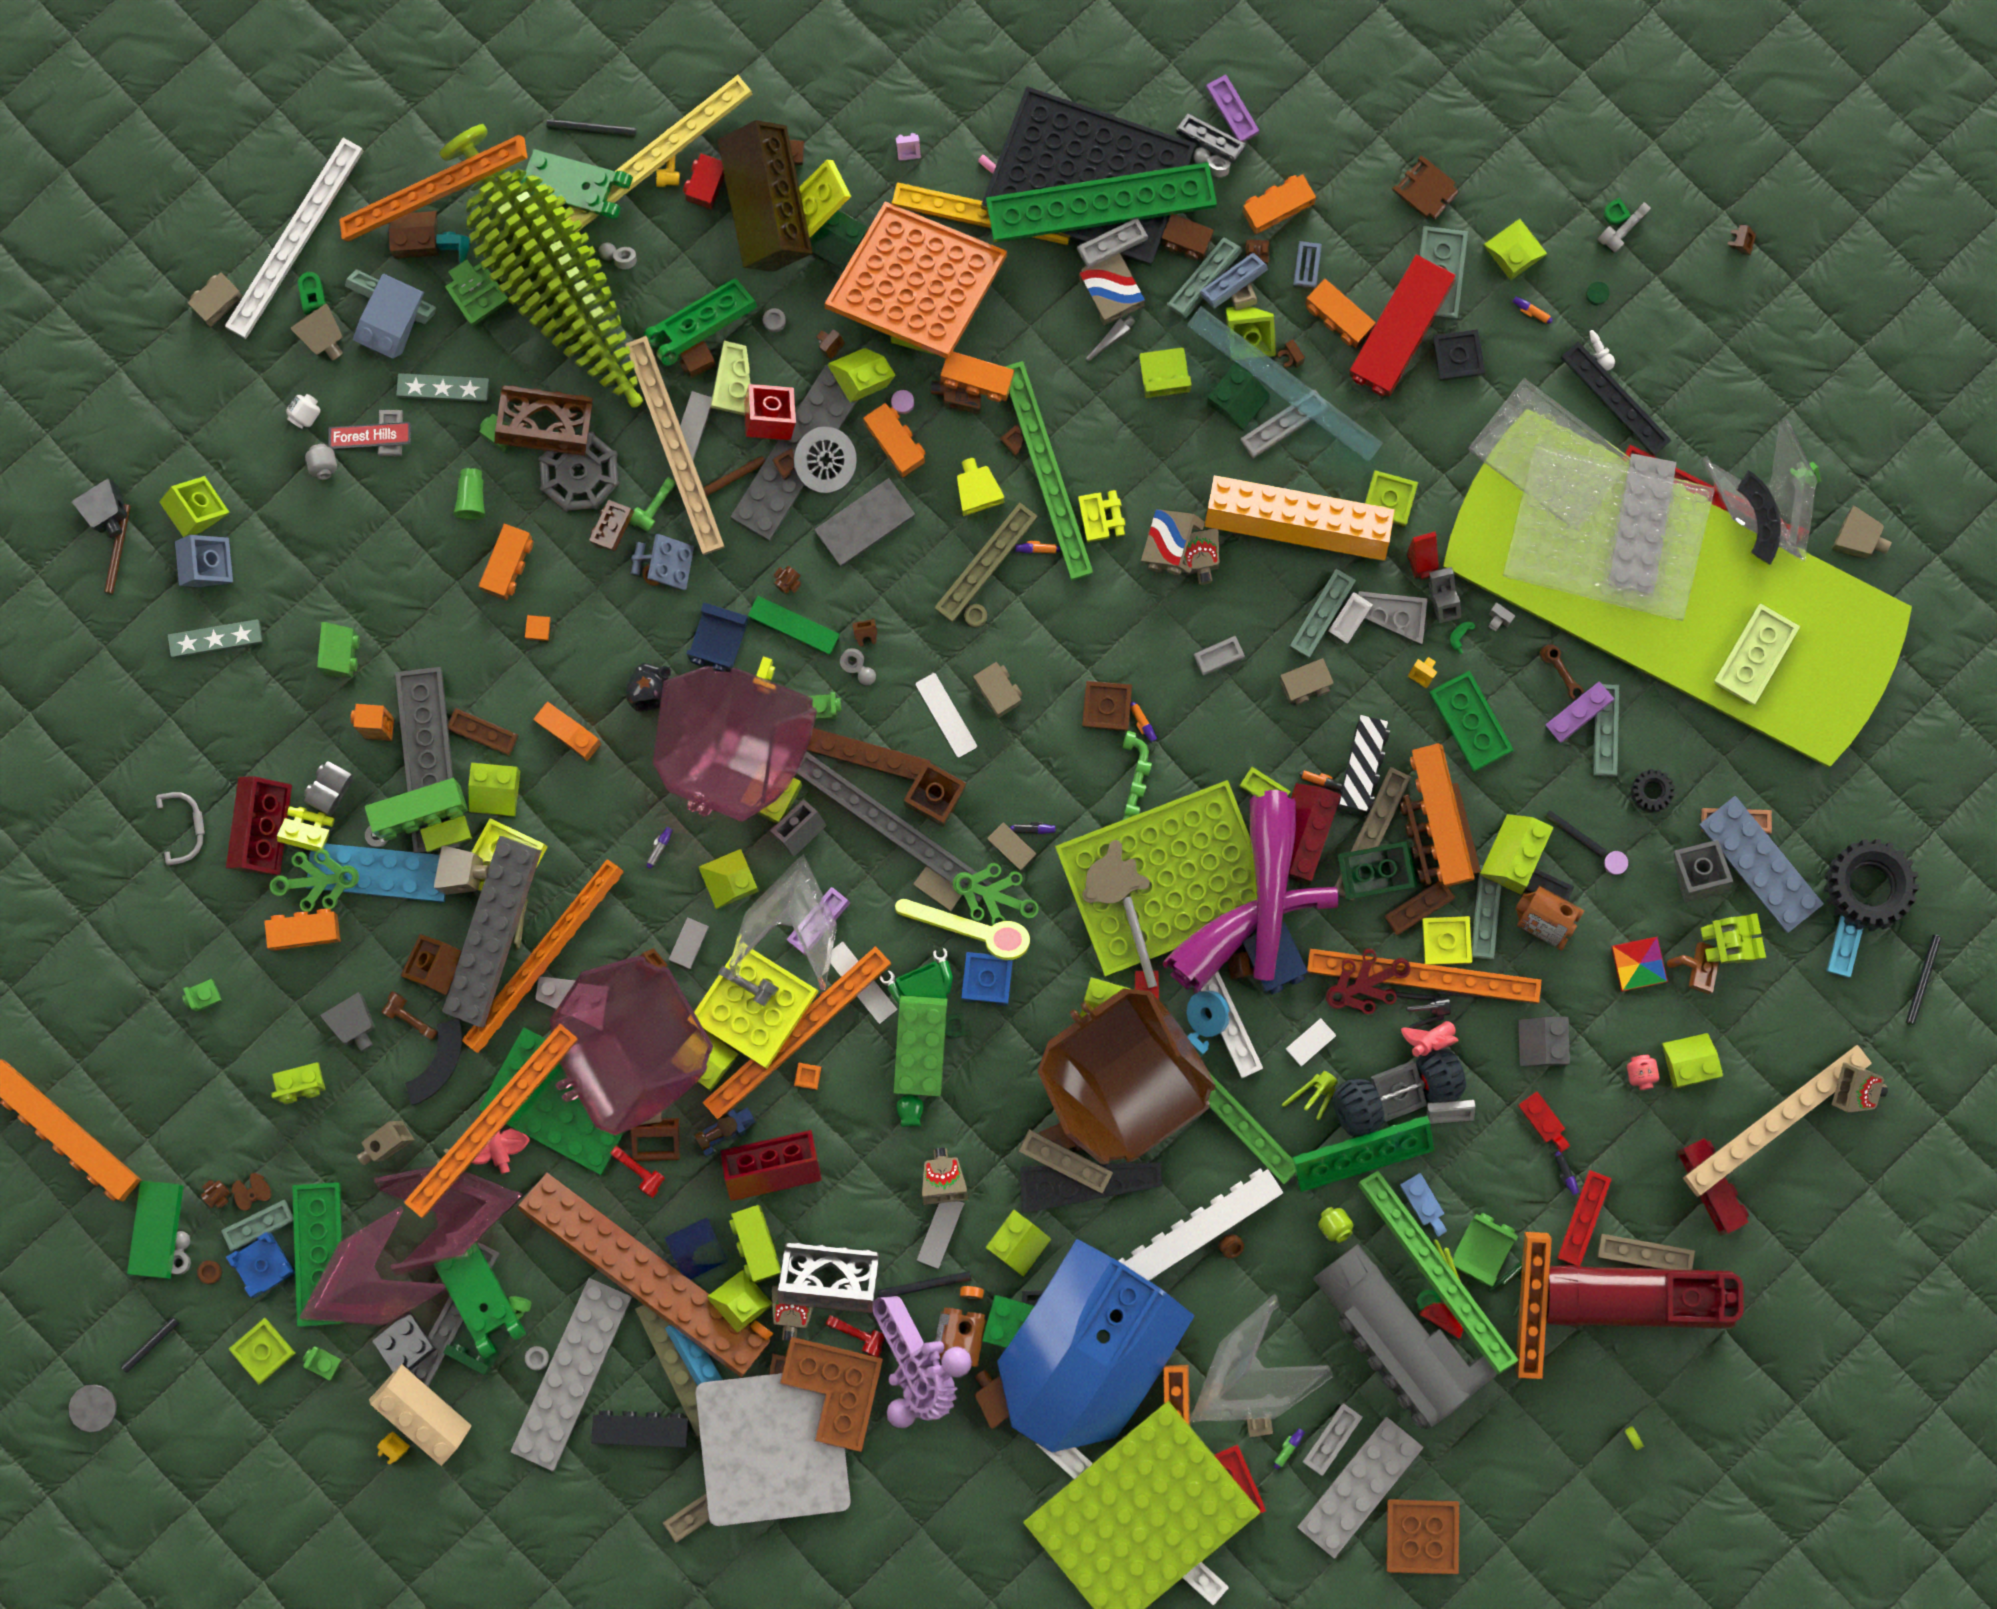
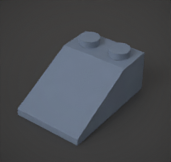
(389, 317)

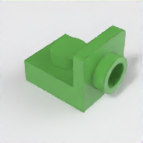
(826, 706)
(201, 995)
(321, 1362)

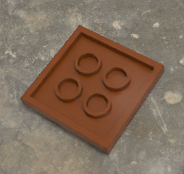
(1422, 1536)

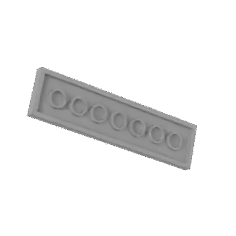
(571, 1374)

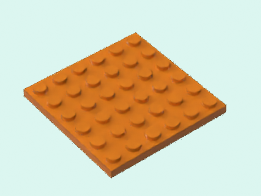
(916, 280)

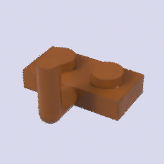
(1703, 972)

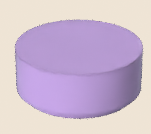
(902, 401)
(1616, 863)

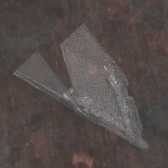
(1790, 485)
(792, 902)
(1241, 1386)

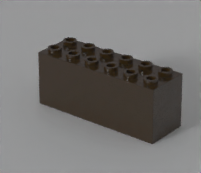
(764, 196)

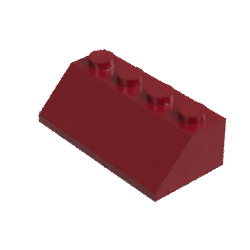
(1313, 820)
(256, 822)
(771, 1165)
(1721, 1197)

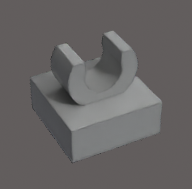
(1500, 616)

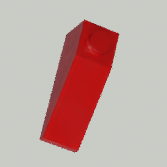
(1423, 555)

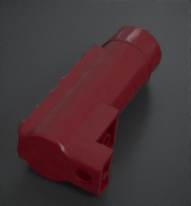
(1643, 1297)

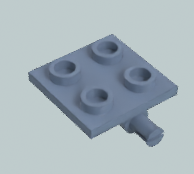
(668, 562)

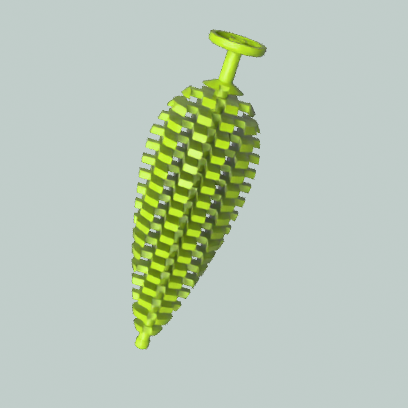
(527, 240)

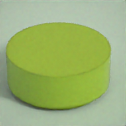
(1634, 1438)

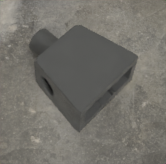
(351, 1021)

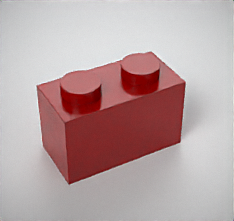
(705, 181)

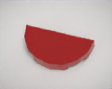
(1443, 1317)

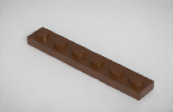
(865, 754)

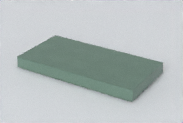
(1448, 251)

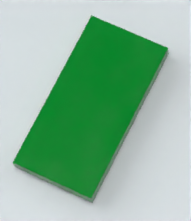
(1471, 721)
(155, 1229)

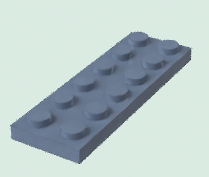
(1761, 864)

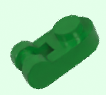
(311, 285)

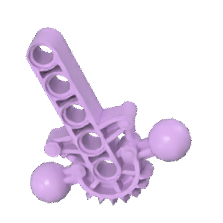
(925, 1382)

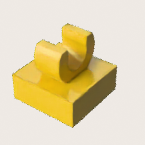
(1423, 672)
(393, 1447)

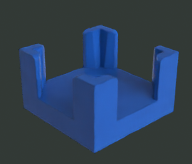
(986, 979)
(261, 1265)

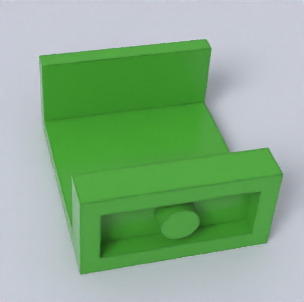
(1483, 1249)

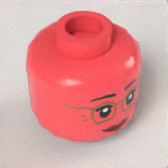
(1643, 1072)

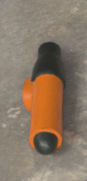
(1322, 779)

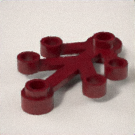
(1364, 983)

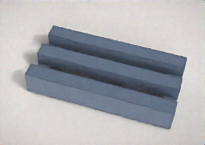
(1305, 283)

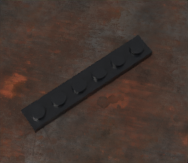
(1616, 399)

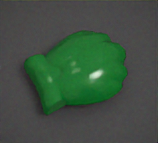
(910, 1110)

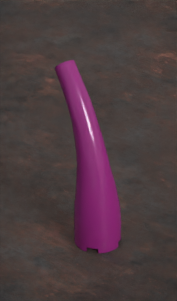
(1272, 847)
(1211, 946)

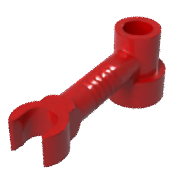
(650, 1181)
(872, 1341)

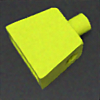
(977, 488)

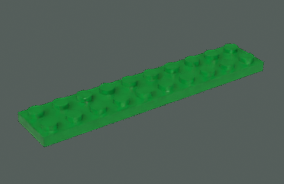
(1101, 202)

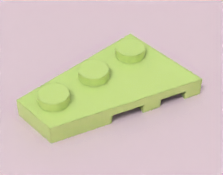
(731, 379)

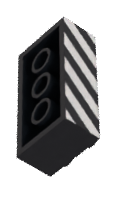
(1362, 766)

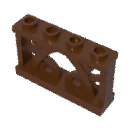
(534, 401)

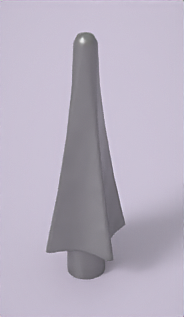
(1117, 332)

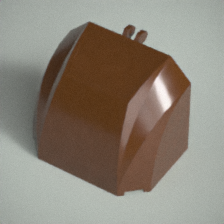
(1124, 1077)

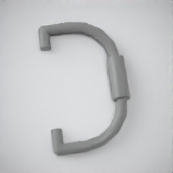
(198, 824)

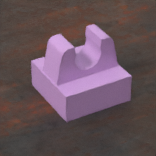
(908, 147)

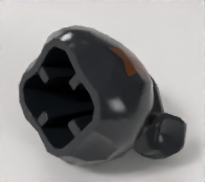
(646, 687)

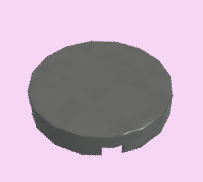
(92, 1408)

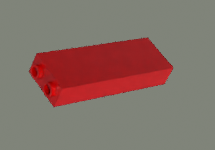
(1402, 326)

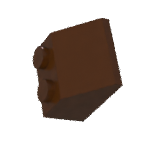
(414, 235)
(934, 794)
(432, 964)

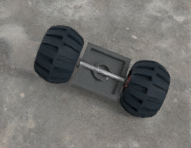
(1398, 1091)

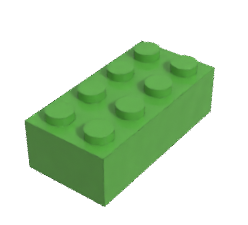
(416, 809)
(920, 1045)

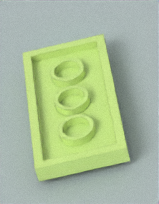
(1756, 654)

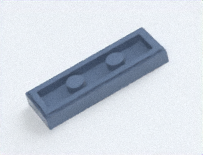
(1233, 280)

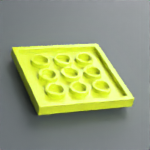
(744, 1023)

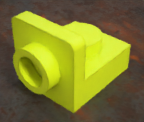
(766, 669)

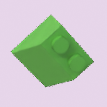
(337, 650)

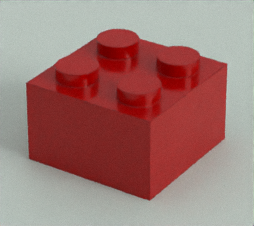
(769, 412)

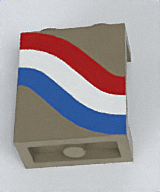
(1112, 288)
(1169, 541)

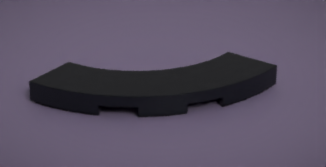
(1766, 515)
(442, 1065)

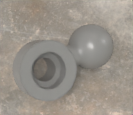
(1218, 166)
(623, 257)
(865, 674)
(182, 1243)

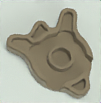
(1112, 878)

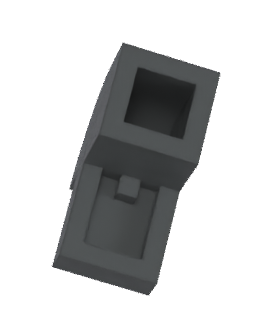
(1443, 595)

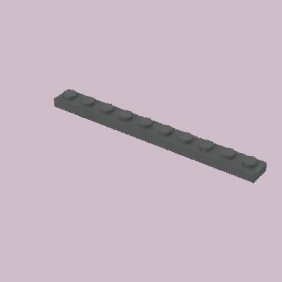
(884, 821)

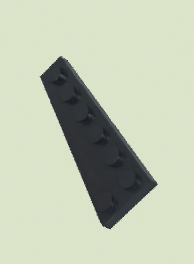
(1048, 1188)

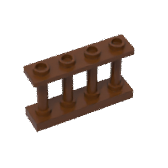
(1419, 851)

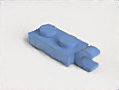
(1424, 1203)

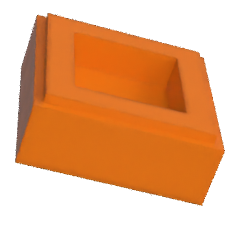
(537, 628)
(807, 1076)

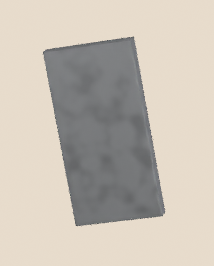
(864, 522)

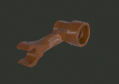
(1558, 664)
(395, 1007)

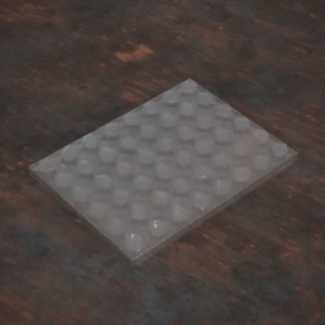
(1608, 532)

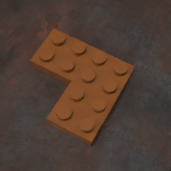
(845, 1380)

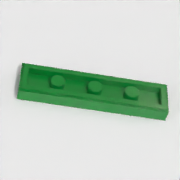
(793, 625)

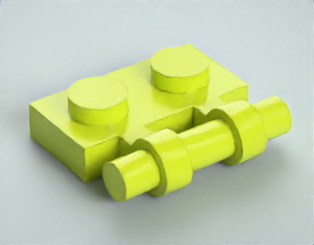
(1094, 516)
(302, 834)

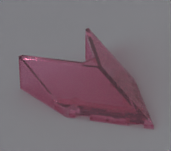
(461, 1214)
(352, 1287)

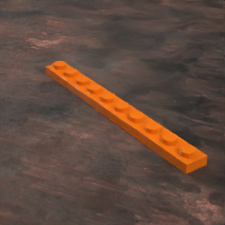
(433, 188)
(544, 954)
(1433, 977)
(813, 1019)
(491, 1121)

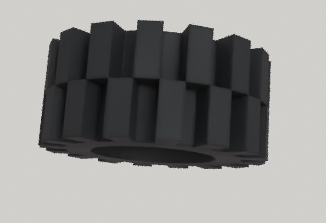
(1666, 790)

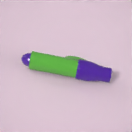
(1289, 1446)

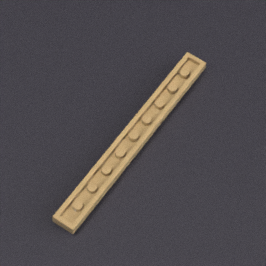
(675, 446)
(1772, 1124)

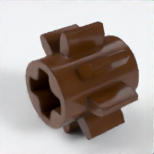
(787, 579)
(215, 1194)

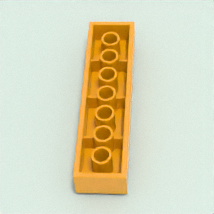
(1299, 518)

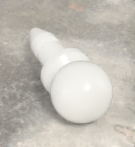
(1603, 357)

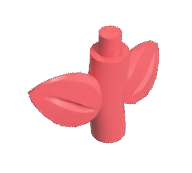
(1435, 1039)
(508, 1142)

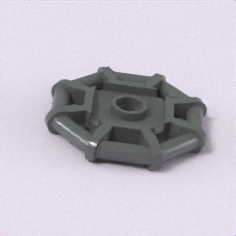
(581, 484)

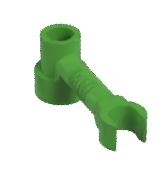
(644, 518)

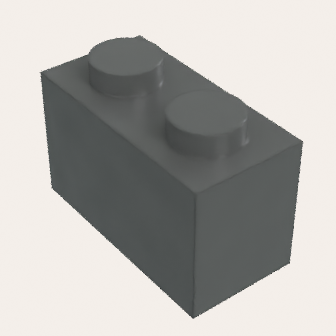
(798, 828)

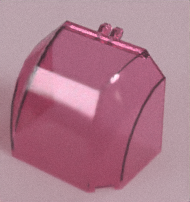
(730, 740)
(634, 1045)

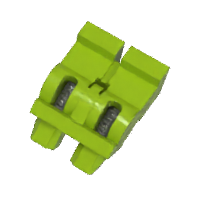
(1734, 940)

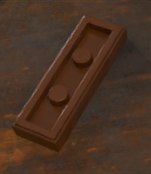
(482, 732)
(1419, 907)

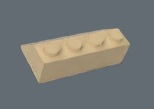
(420, 1414)

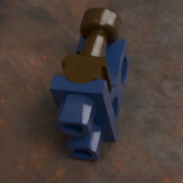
(724, 1130)

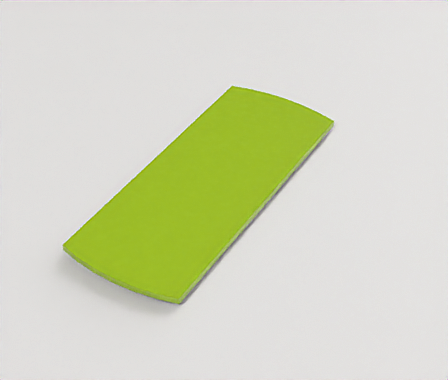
(1822, 683)

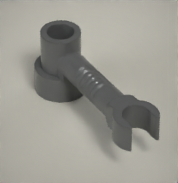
(762, 992)

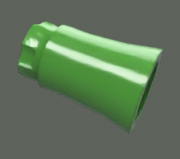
(470, 495)

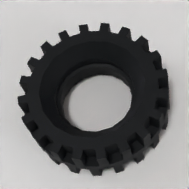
(1891, 864)

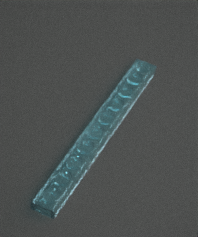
(1285, 384)

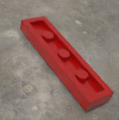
(1584, 1218)

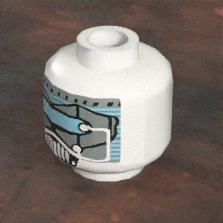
(303, 410)

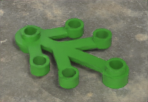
(318, 880)
(991, 894)

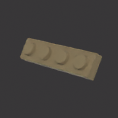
(1065, 1161)
(1644, 1253)

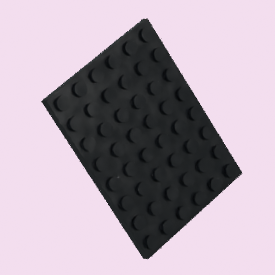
(1071, 143)

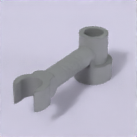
(1614, 239)

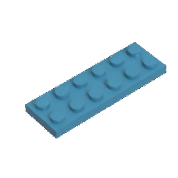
(385, 872)

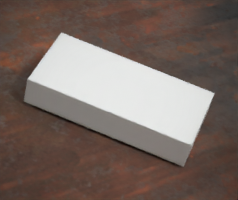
(1350, 617)
(1310, 1042)

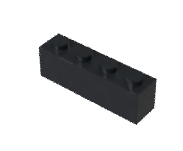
(640, 1430)

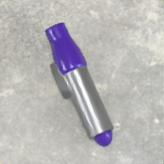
(659, 845)

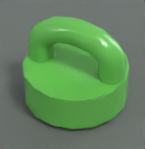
(519, 1304)

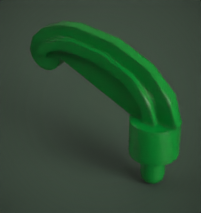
(1458, 633)

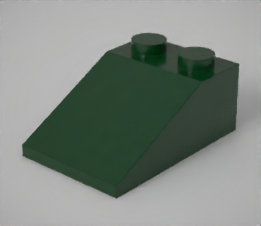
(1377, 870)

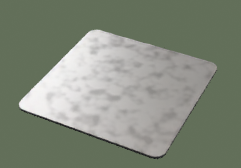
(764, 1452)

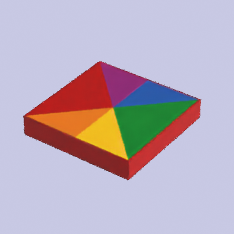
(1639, 964)

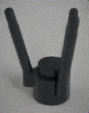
(1437, 1007)

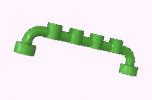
(1142, 768)

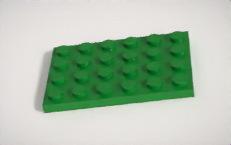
(548, 1117)

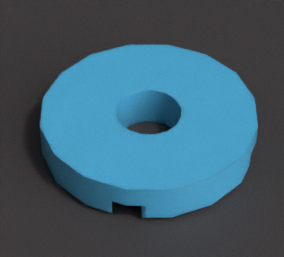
(1198, 1019)

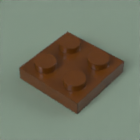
(1107, 706)

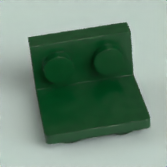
(465, 1350)

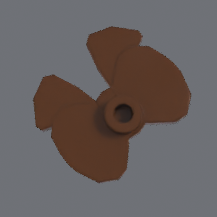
(259, 1190)

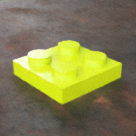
(1447, 940)

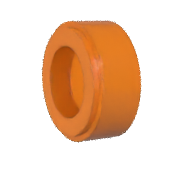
(971, 1292)
(761, 1330)

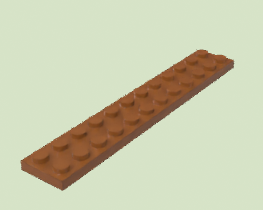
(640, 1273)

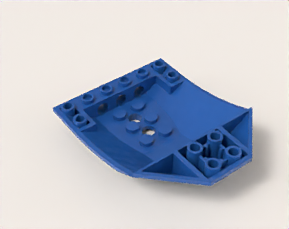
(1061, 1380)

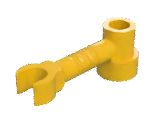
(667, 176)

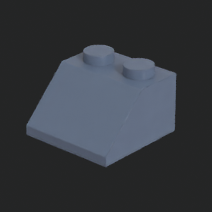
(203, 561)

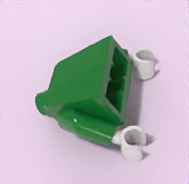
(928, 981)

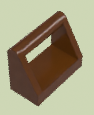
(667, 1128)

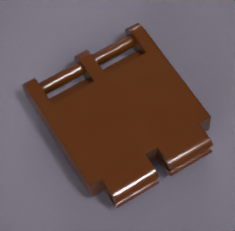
(1426, 189)

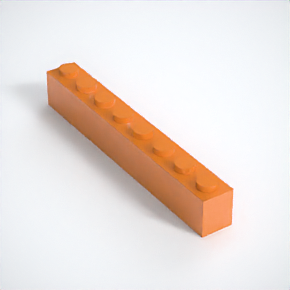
(65, 1134)

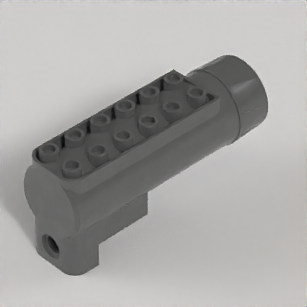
(1416, 1365)

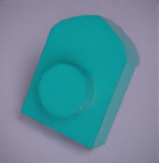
(451, 241)

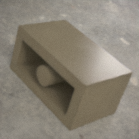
(215, 299)
(1306, 681)
(997, 689)

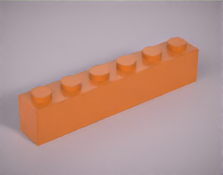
(1442, 814)
(1533, 1305)

